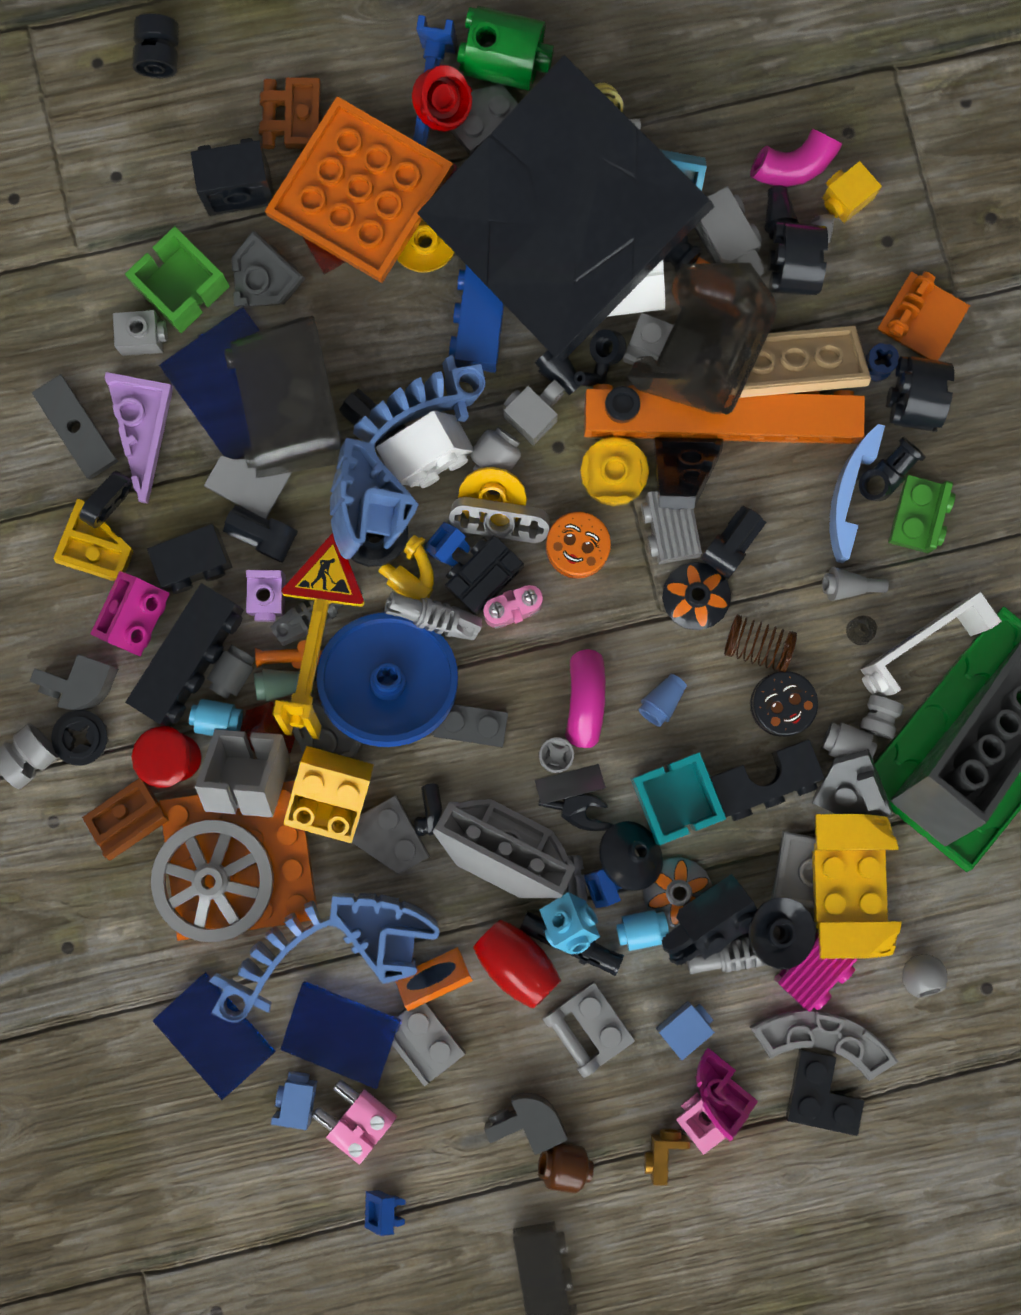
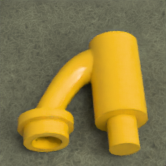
(404, 581)

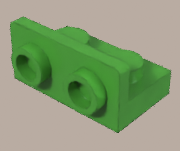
(921, 514)

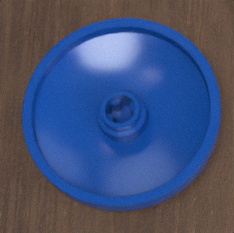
(386, 680)

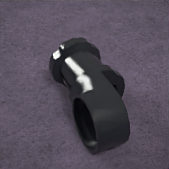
(892, 470)

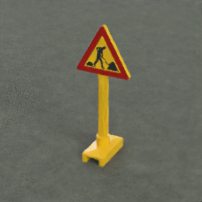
(325, 580)

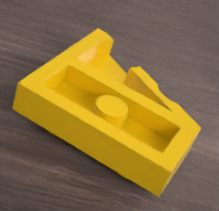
(92, 549)

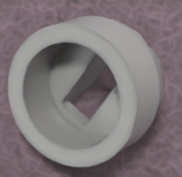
(825, 220)

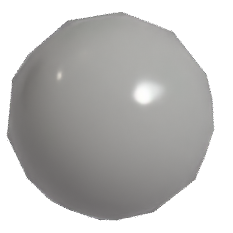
(924, 975)

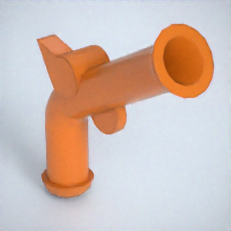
(282, 656)

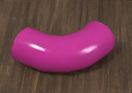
(796, 166)
(586, 698)

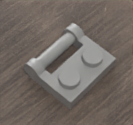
(598, 1022)

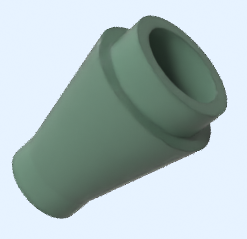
(275, 684)

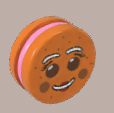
(578, 545)

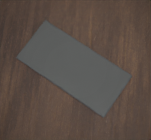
(570, 784)

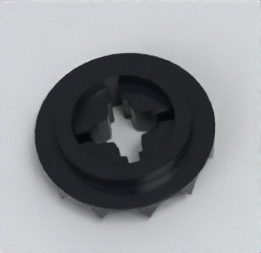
(64, 741)

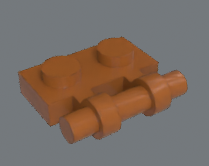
(302, 111)

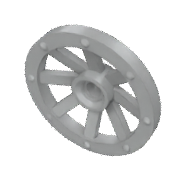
(222, 881)

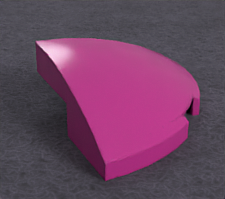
(722, 1098)

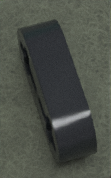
(105, 499)

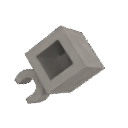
(533, 413)

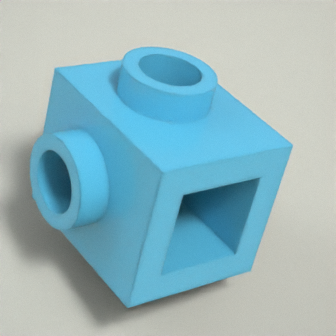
(570, 924)

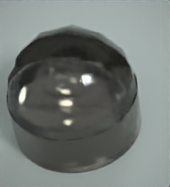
(861, 630)

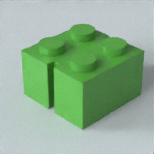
(181, 282)

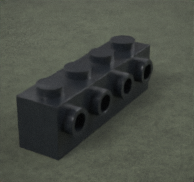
(185, 656)

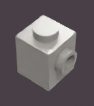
(139, 332)

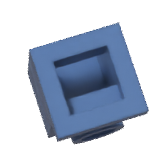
(295, 1101)

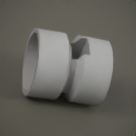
(26, 754)

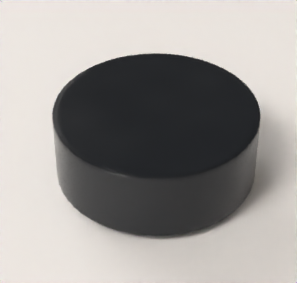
(622, 404)

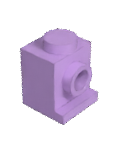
(270, 580)

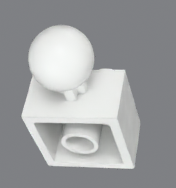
(426, 449)

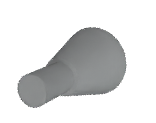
(844, 584)

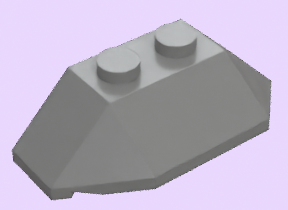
(505, 848)

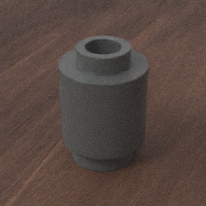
(231, 672)

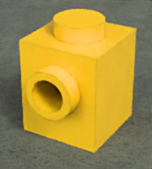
(850, 191)

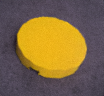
(614, 471)

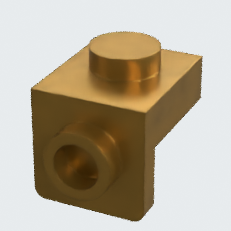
(657, 1160)

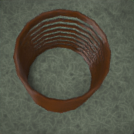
(787, 650)

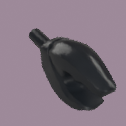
(574, 811)

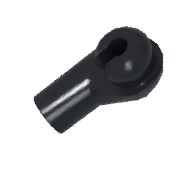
(432, 808)

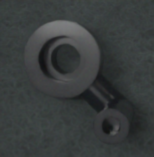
(600, 353)

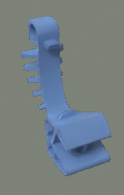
(363, 488)
(375, 925)

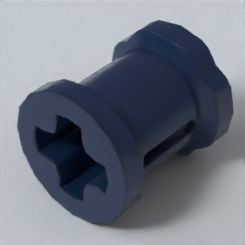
(879, 352)

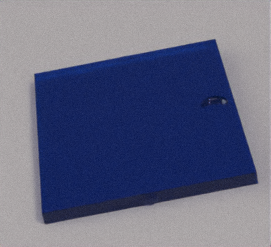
(211, 388)

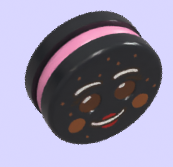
(784, 704)

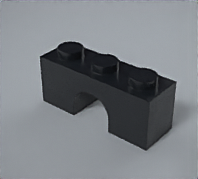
(795, 771)

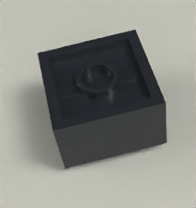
(232, 177)

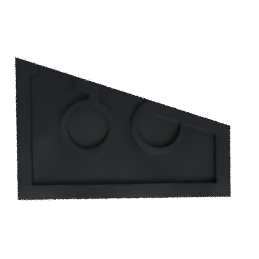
(684, 469)

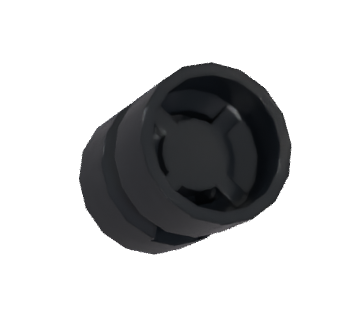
(155, 46)

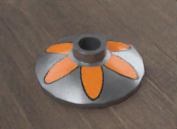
(676, 873)

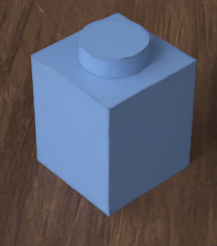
(686, 1029)

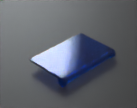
(340, 1034)
(217, 1049)

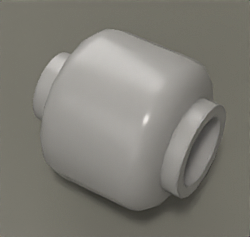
(496, 450)

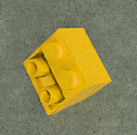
(328, 794)

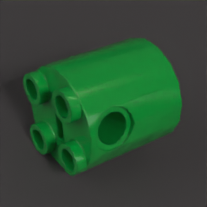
(516, 48)

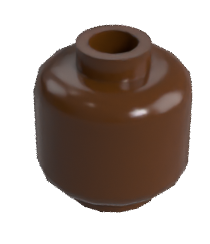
(565, 1168)

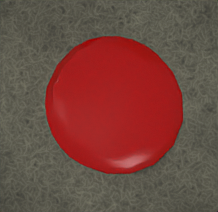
(442, 98)
(165, 757)

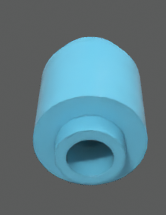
(215, 715)
(642, 929)

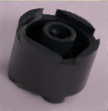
(798, 258)
(920, 393)

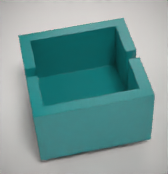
(678, 799)

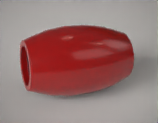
(516, 963)

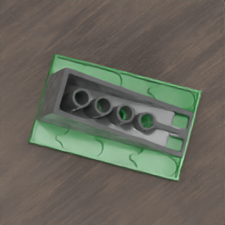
(959, 754)

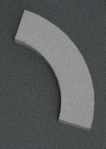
(824, 1031)

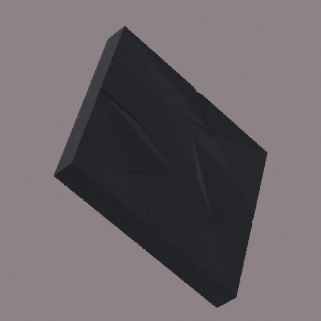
(565, 209)

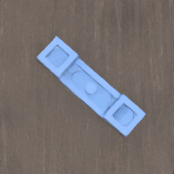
(842, 532)

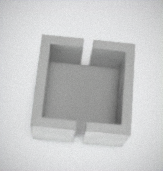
(237, 781)

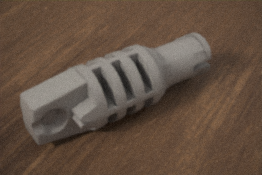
(432, 615)
(733, 957)

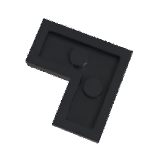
(813, 1102)

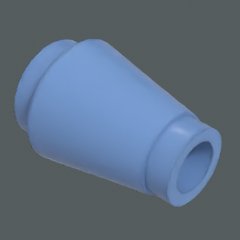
(662, 701)

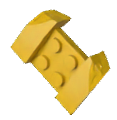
(852, 886)

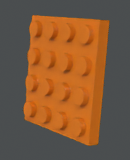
(359, 189)
(284, 844)

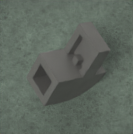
(85, 687)
(534, 1116)

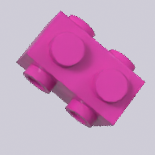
(130, 613)

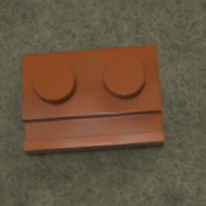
(125, 819)

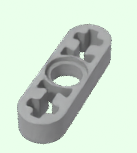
(509, 531)

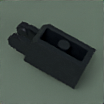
(710, 922)

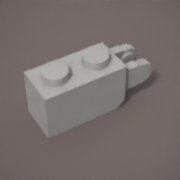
(728, 233)

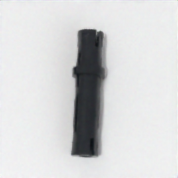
(595, 955)

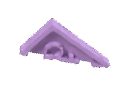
(141, 415)

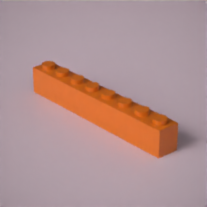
(766, 418)

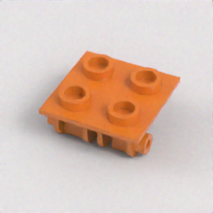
(923, 316)

